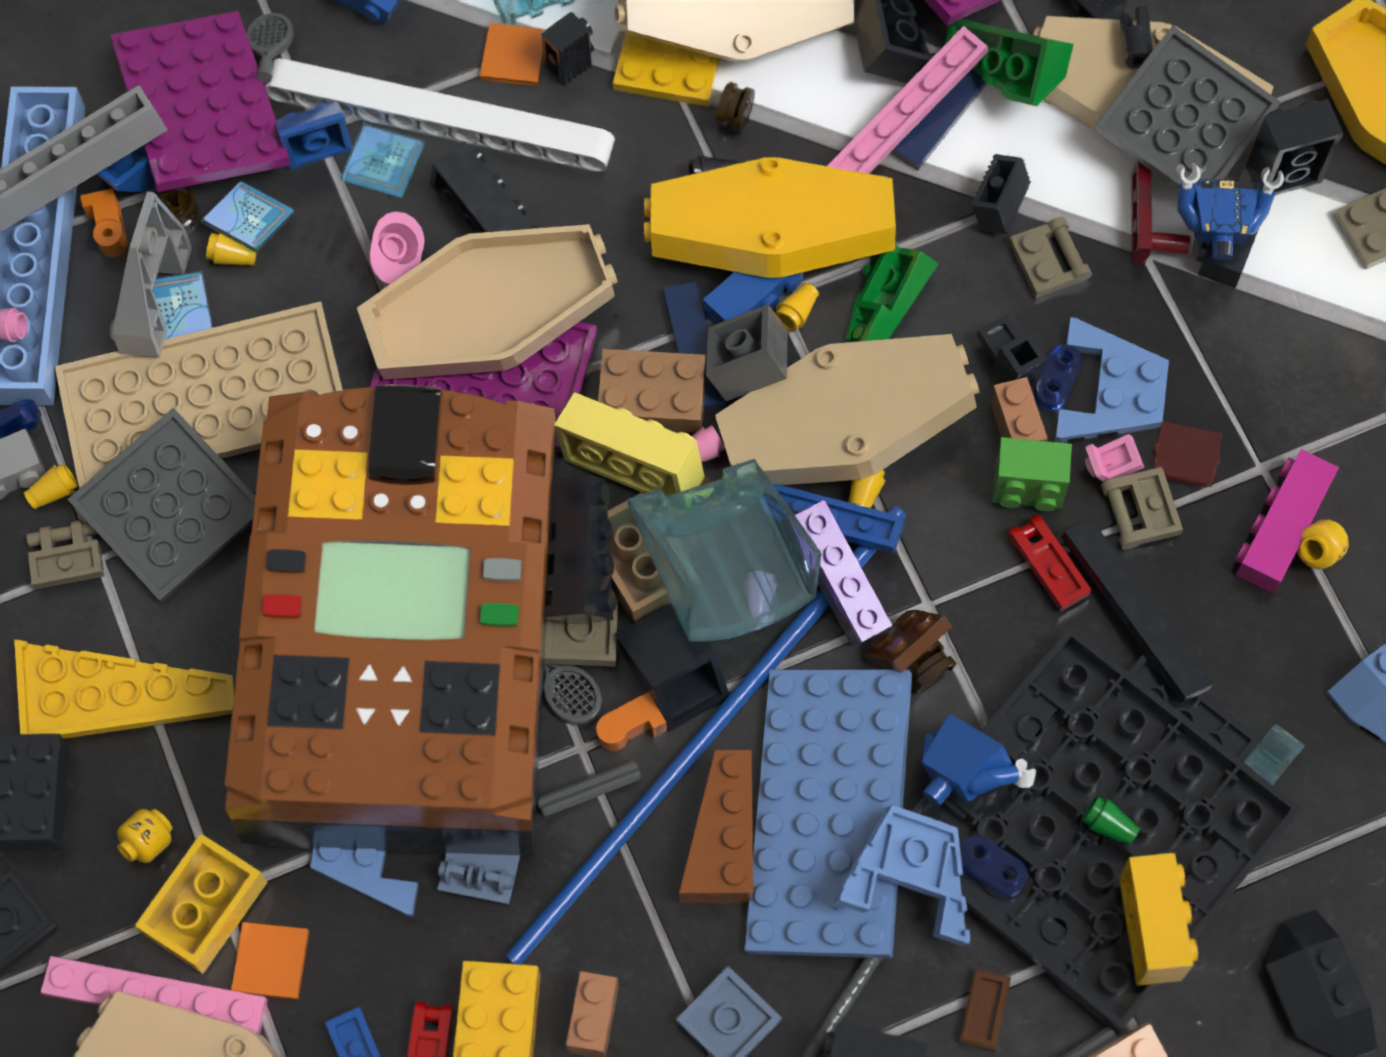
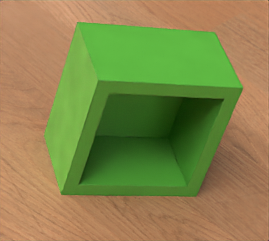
(1031, 473)

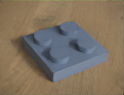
(729, 1017)

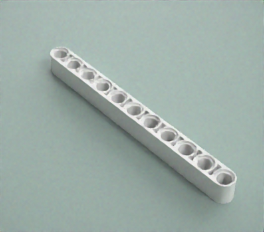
(442, 115)

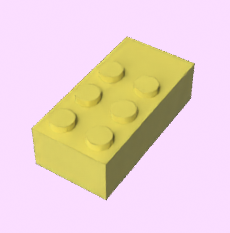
(628, 447)

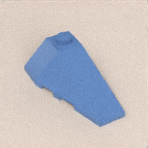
(1363, 694)

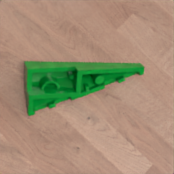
(888, 292)

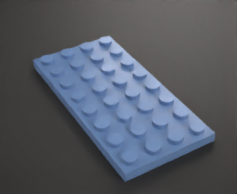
(825, 779)

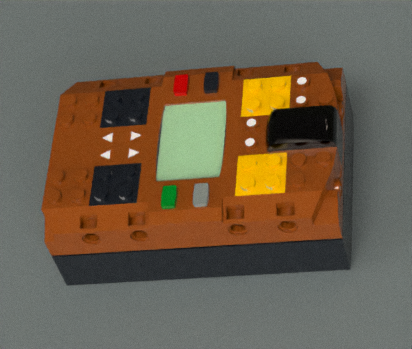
(394, 624)

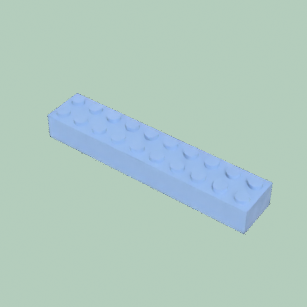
(36, 250)

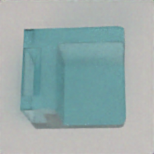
(1274, 754)

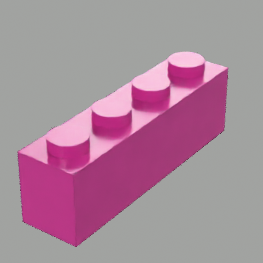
(1289, 513)

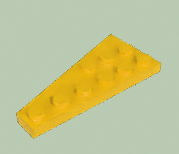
(108, 693)

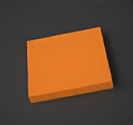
(512, 54)
(270, 960)

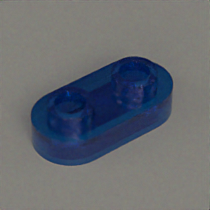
(1058, 374)
(18, 417)
(991, 867)

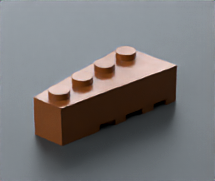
(722, 844)

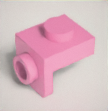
(1113, 459)

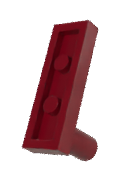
(1142, 238)

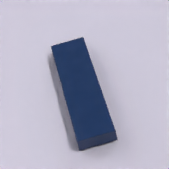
(939, 121)
(690, 330)

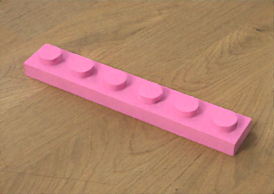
(912, 103)
(94, 983)

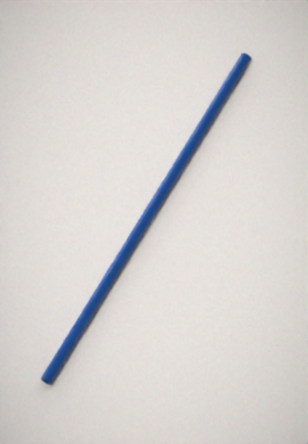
(676, 769)

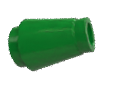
(1110, 821)

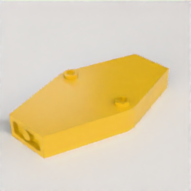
(1352, 63)
(771, 217)

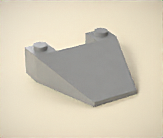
(156, 247)

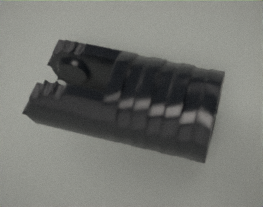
(1136, 38)

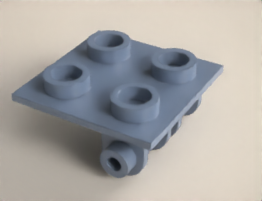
(479, 875)

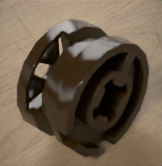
(735, 107)
(181, 204)
(930, 667)

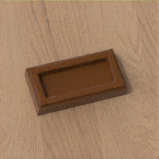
(984, 1010)

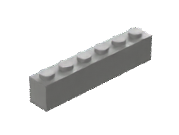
(76, 155)

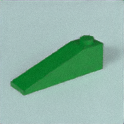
(1017, 62)

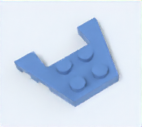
(1128, 386)
(915, 855)
(363, 872)

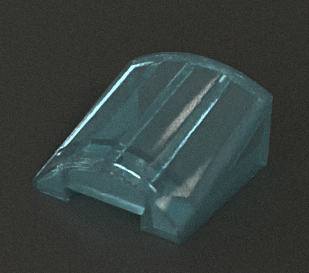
(728, 553)

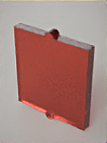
(1187, 453)

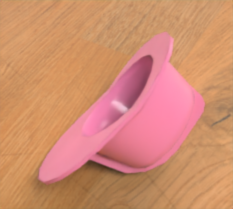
(395, 246)

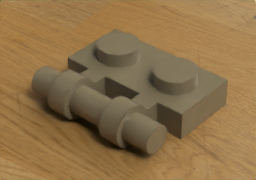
(65, 563)

